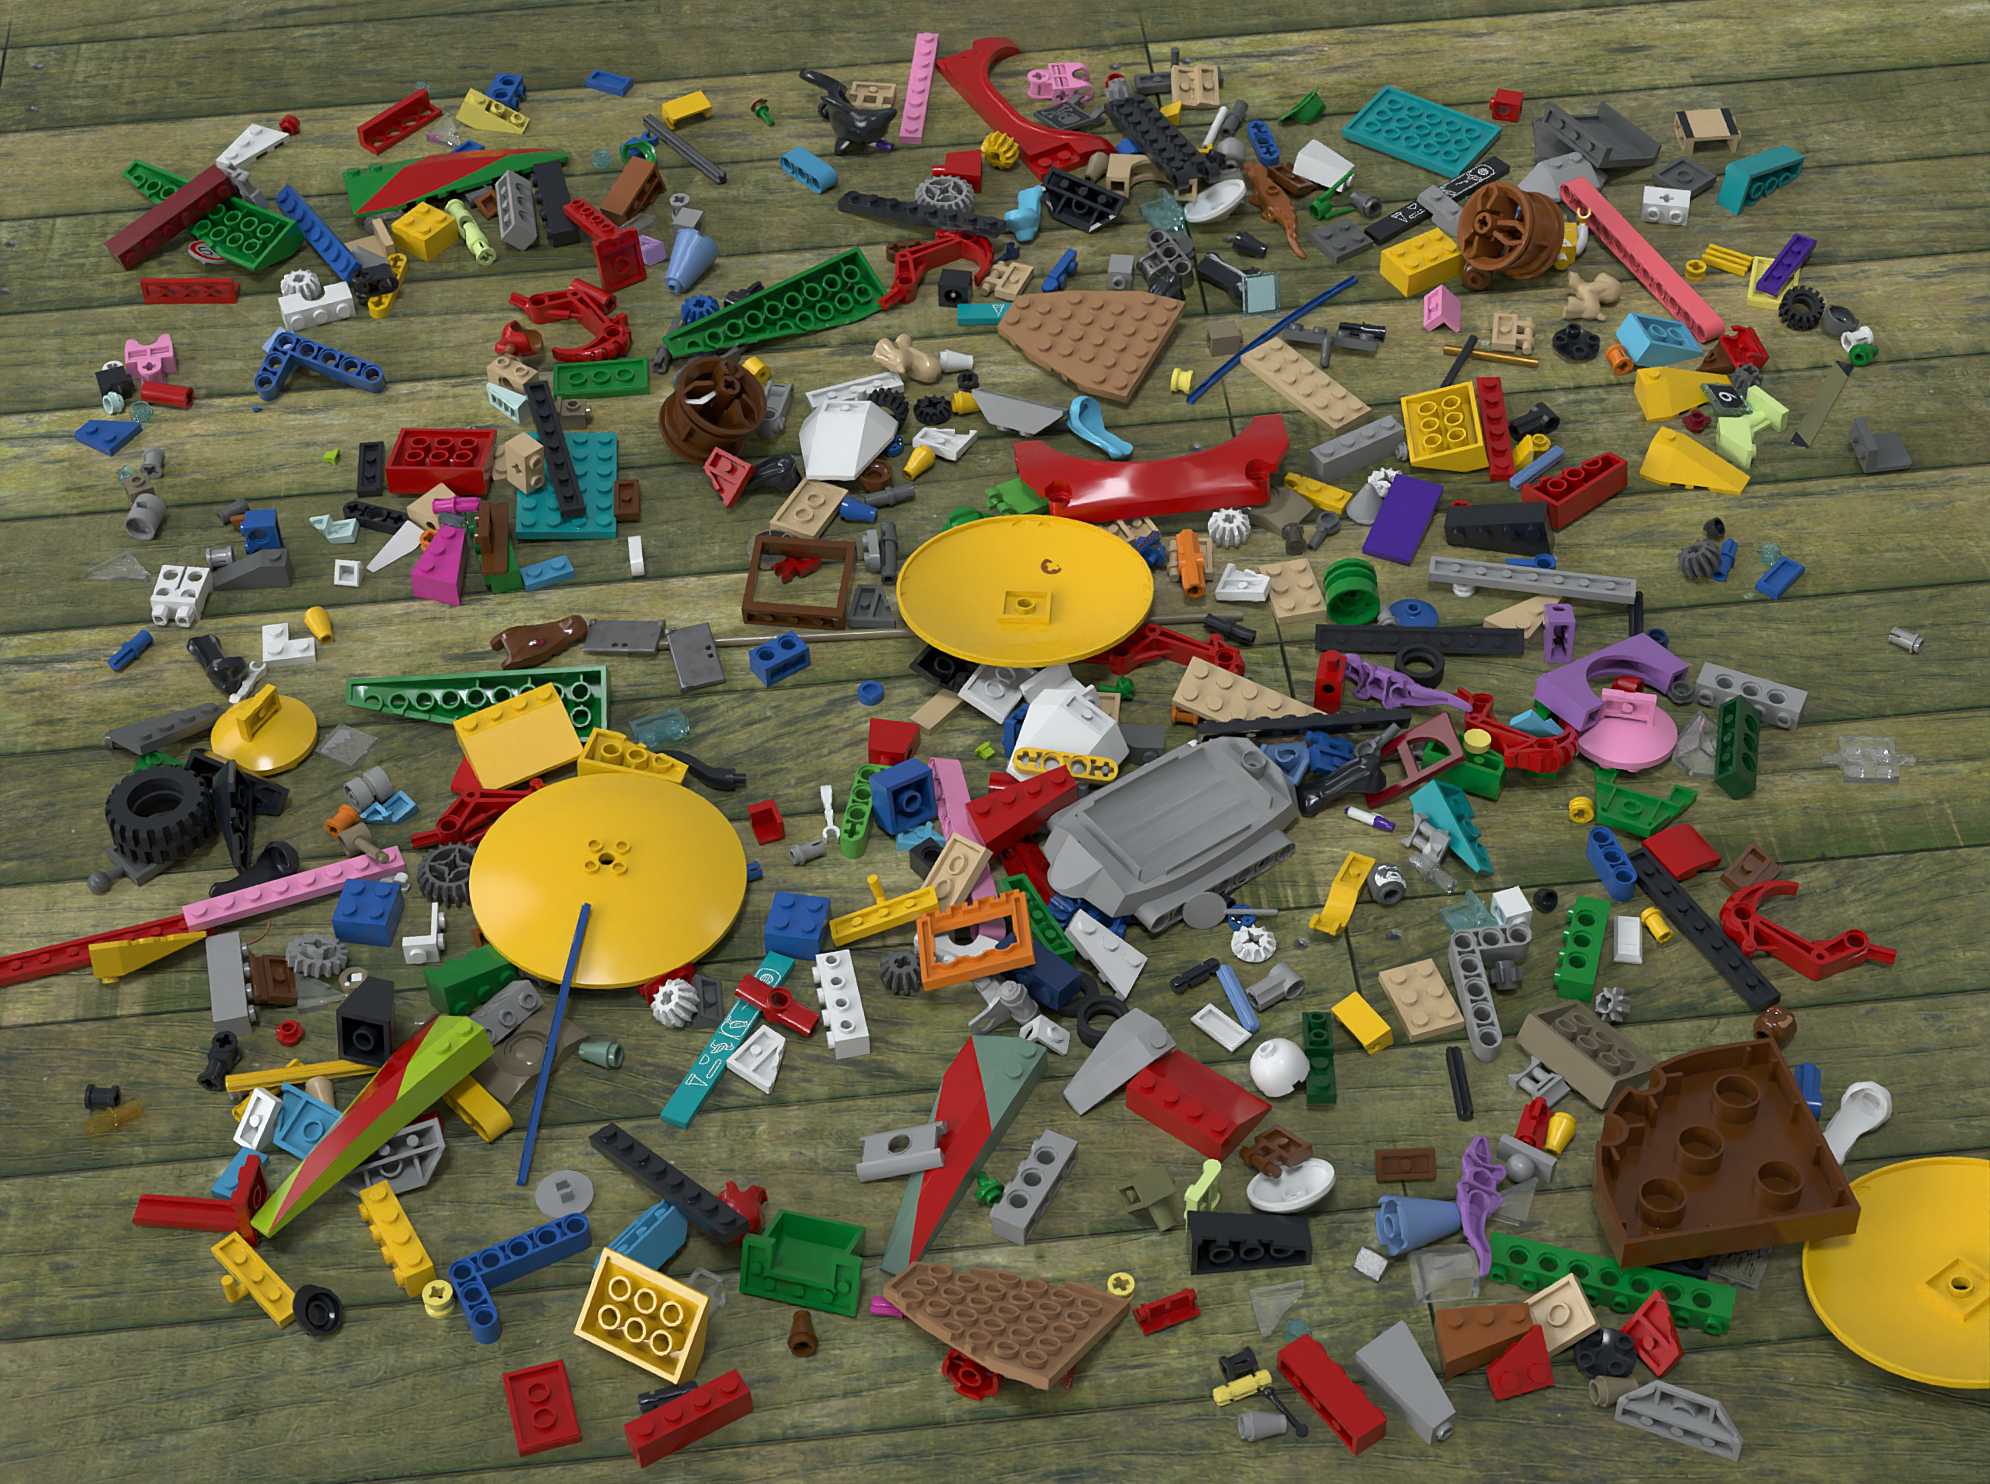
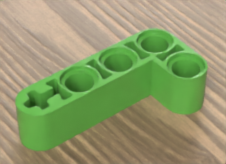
(859, 813)

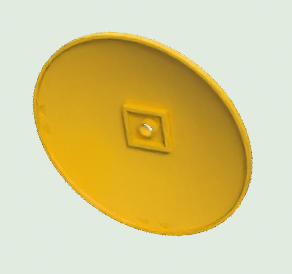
(975, 579)
(651, 910)
(1894, 1280)

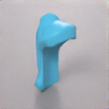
(1027, 217)
(1087, 422)

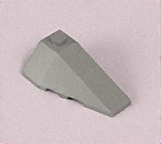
(1119, 1056)

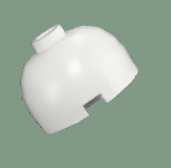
(1278, 1066)

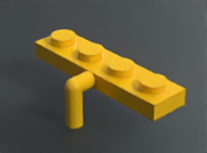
(883, 914)
(254, 1279)

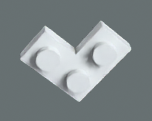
(281, 651)

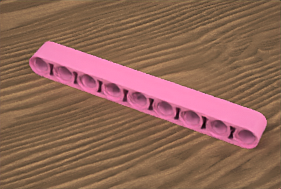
(951, 797)

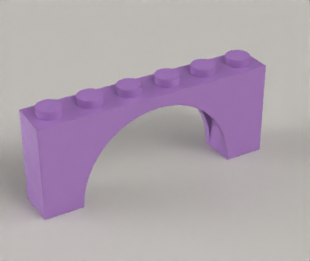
(1571, 698)

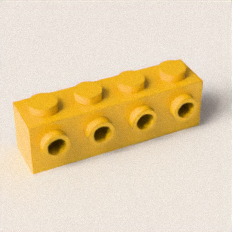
(397, 1237)

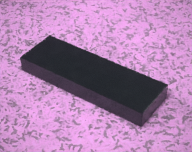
(371, 469)

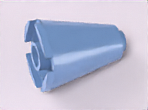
(689, 259)
(1414, 1222)

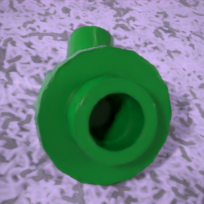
(1862, 353)
(1124, 686)
(990, 1190)

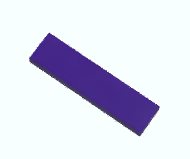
(1786, 265)

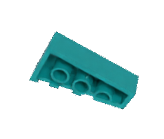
(1758, 177)

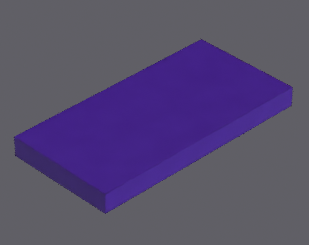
(1402, 519)

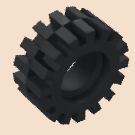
(1806, 298)
(893, 402)

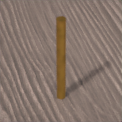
(1494, 356)

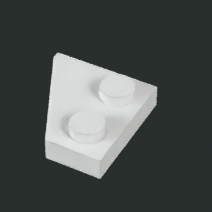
(1242, 585)

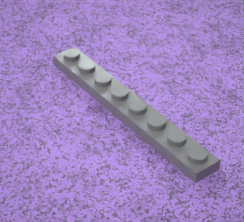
(1532, 580)

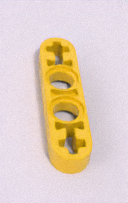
(387, 300)
(1068, 759)

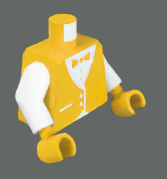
(1574, 241)

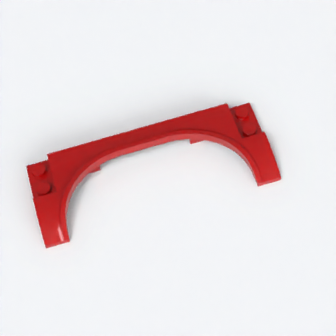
(1038, 145)

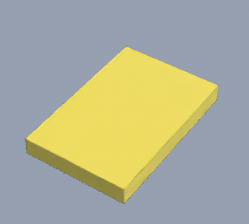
(1760, 299)

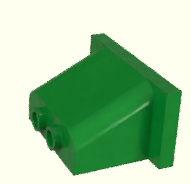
(805, 1262)

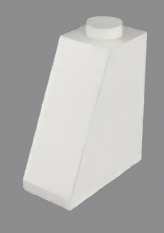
(1323, 165)

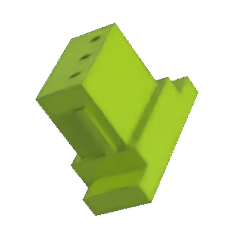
(332, 456)
(985, 751)

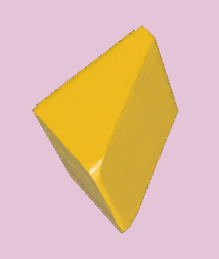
(1173, 112)
(1523, 453)

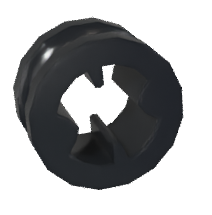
(971, 379)

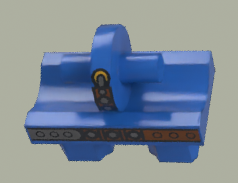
(1151, 549)

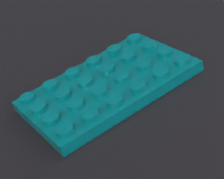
(1422, 132)
(596, 470)

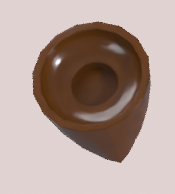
(876, 475)

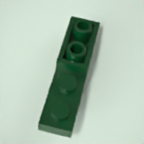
(1319, 1049)

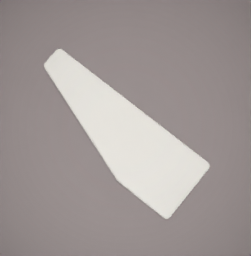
(400, 544)

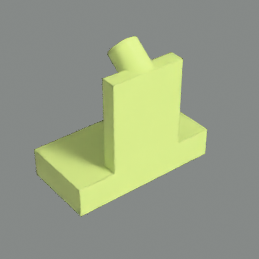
(1766, 411)

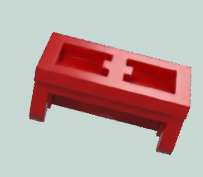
(1744, 347)

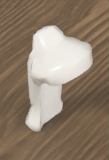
(1861, 1110)

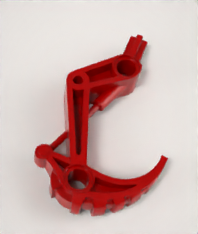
(946, 248)
(611, 333)
(1159, 642)
(1518, 747)
(470, 811)
(1814, 959)

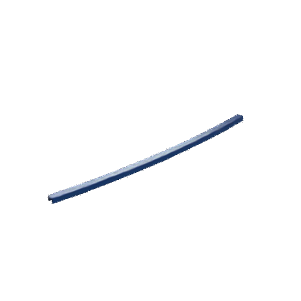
(1269, 334)
(550, 1046)

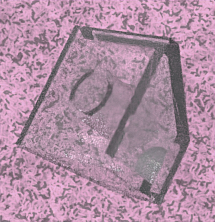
(1697, 747)
(1444, 1273)

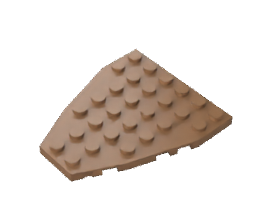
(1093, 336)
(1007, 1323)

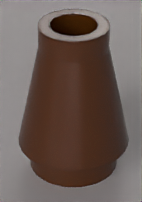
(802, 1336)

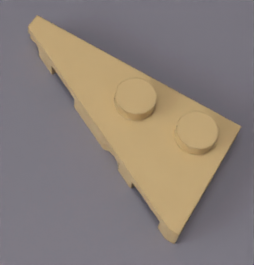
(1525, 615)

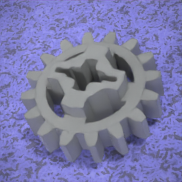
(316, 955)

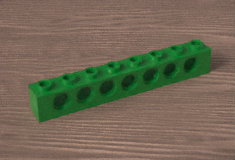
(1598, 1272)

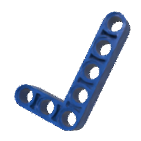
(316, 363)
(538, 1249)

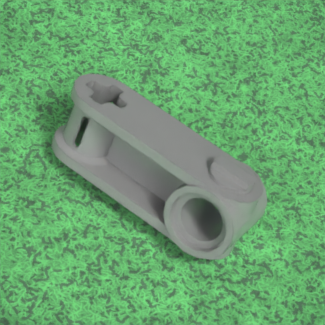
(779, 401)

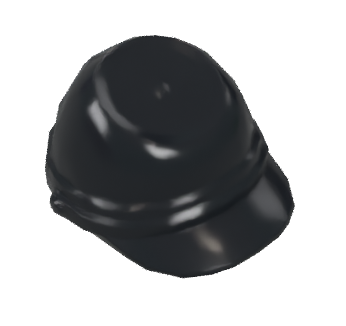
(317, 1310)

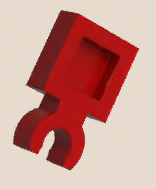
(796, 565)

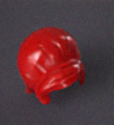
(747, 1204)

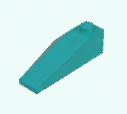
(1451, 811)

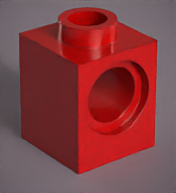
(1506, 105)

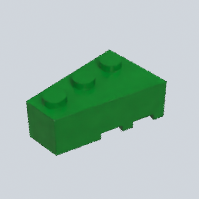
(468, 981)

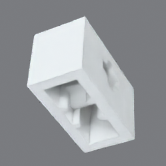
(1665, 205)

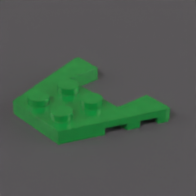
(1635, 810)

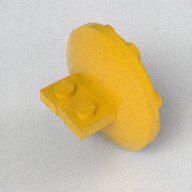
(266, 732)

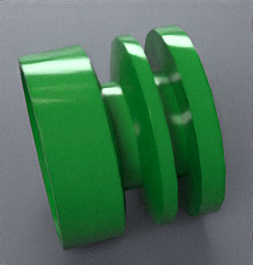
(1351, 592)

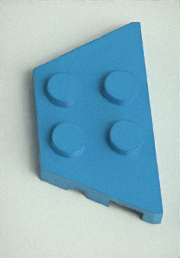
(302, 1121)

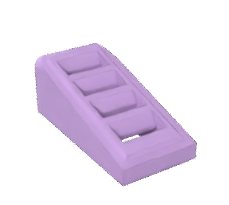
(652, 250)

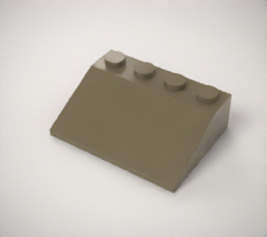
(1585, 1051)

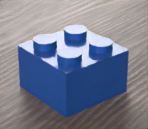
(903, 796)
(368, 912)
(798, 925)

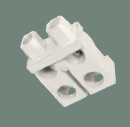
(180, 597)

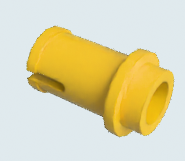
(1652, 919)

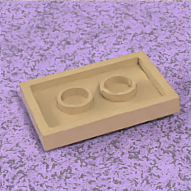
(809, 509)
(1294, 591)
(957, 870)
(1421, 1000)

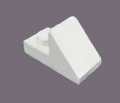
(259, 1120)

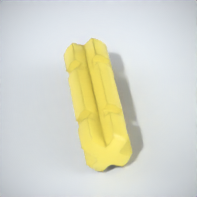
(1242, 1387)

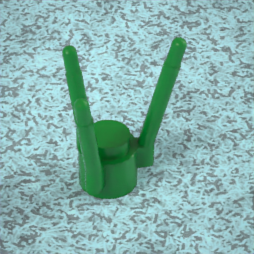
(1323, 205)

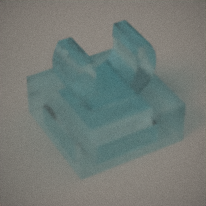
(454, 520)

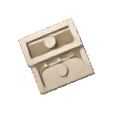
(1195, 86)
(1129, 529)

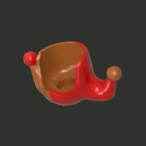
(519, 341)

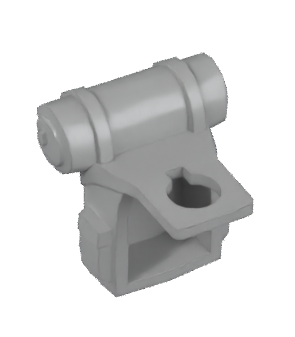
(1005, 1002)

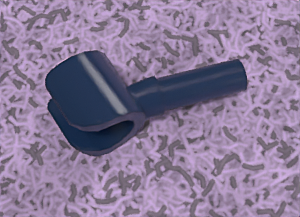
(1011, 253)

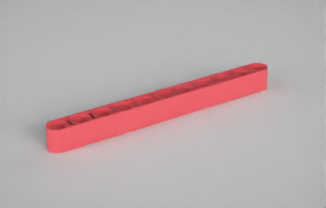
(1643, 260)

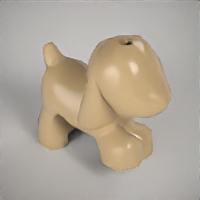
(1590, 295)
(907, 359)

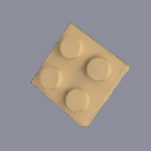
(1563, 1314)

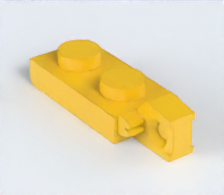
(1319, 493)

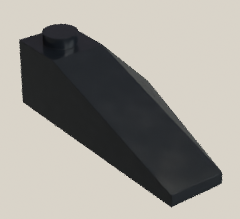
(942, 668)
(267, 795)
(233, 806)

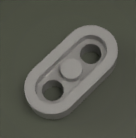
(872, 557)

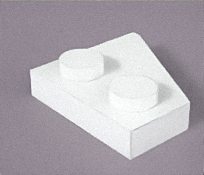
(945, 441)
(759, 1058)

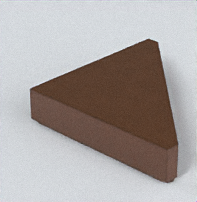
(1717, 362)

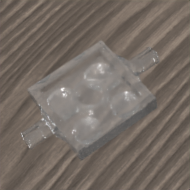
(1868, 759)

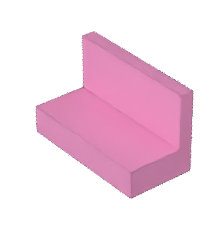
(1440, 308)

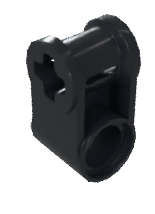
(376, 280)

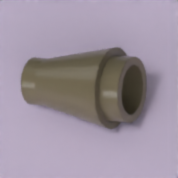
(1096, 167)
(1607, 1390)

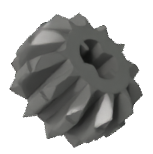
(1699, 558)
(901, 971)

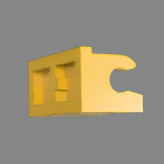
(685, 107)
(1363, 1023)

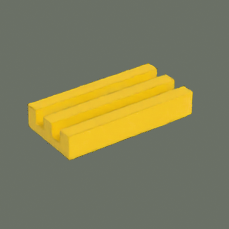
(1727, 260)

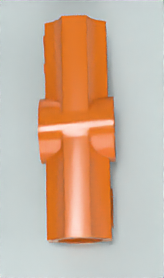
(1190, 564)

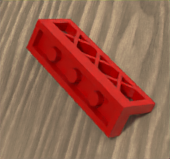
(395, 120)
(190, 290)
(1029, 859)

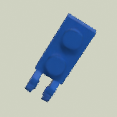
(1059, 274)

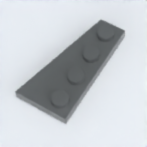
(166, 729)

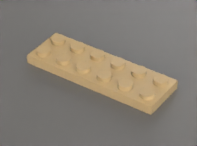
(1306, 386)
(1226, 696)

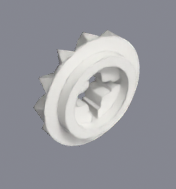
(1378, 477)
(1250, 951)

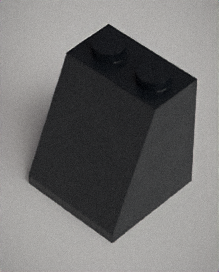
(368, 1023)

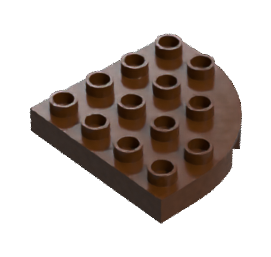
(1716, 1161)

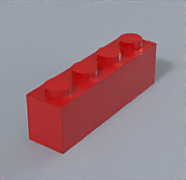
(1332, 1394)
(688, 1418)

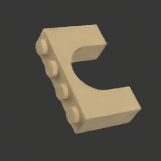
(1129, 169)

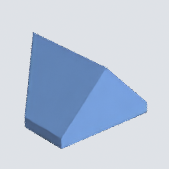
(1290, 758)

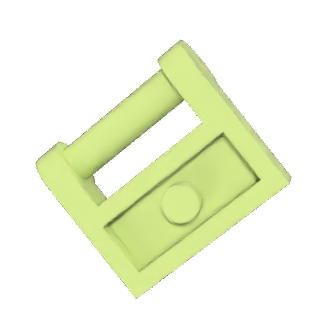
(1204, 1194)

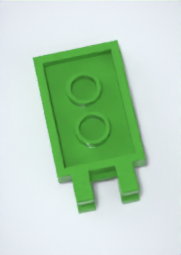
(1016, 499)

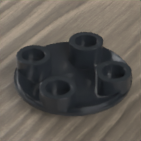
(1576, 343)
(1605, 1354)

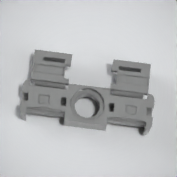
(249, 192)

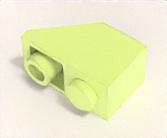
(1735, 440)

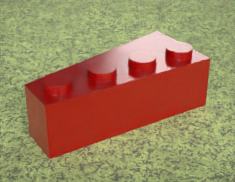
(1578, 488)
(1019, 809)

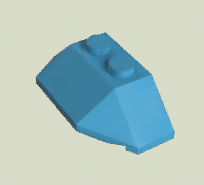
(652, 1236)

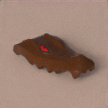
(535, 643)

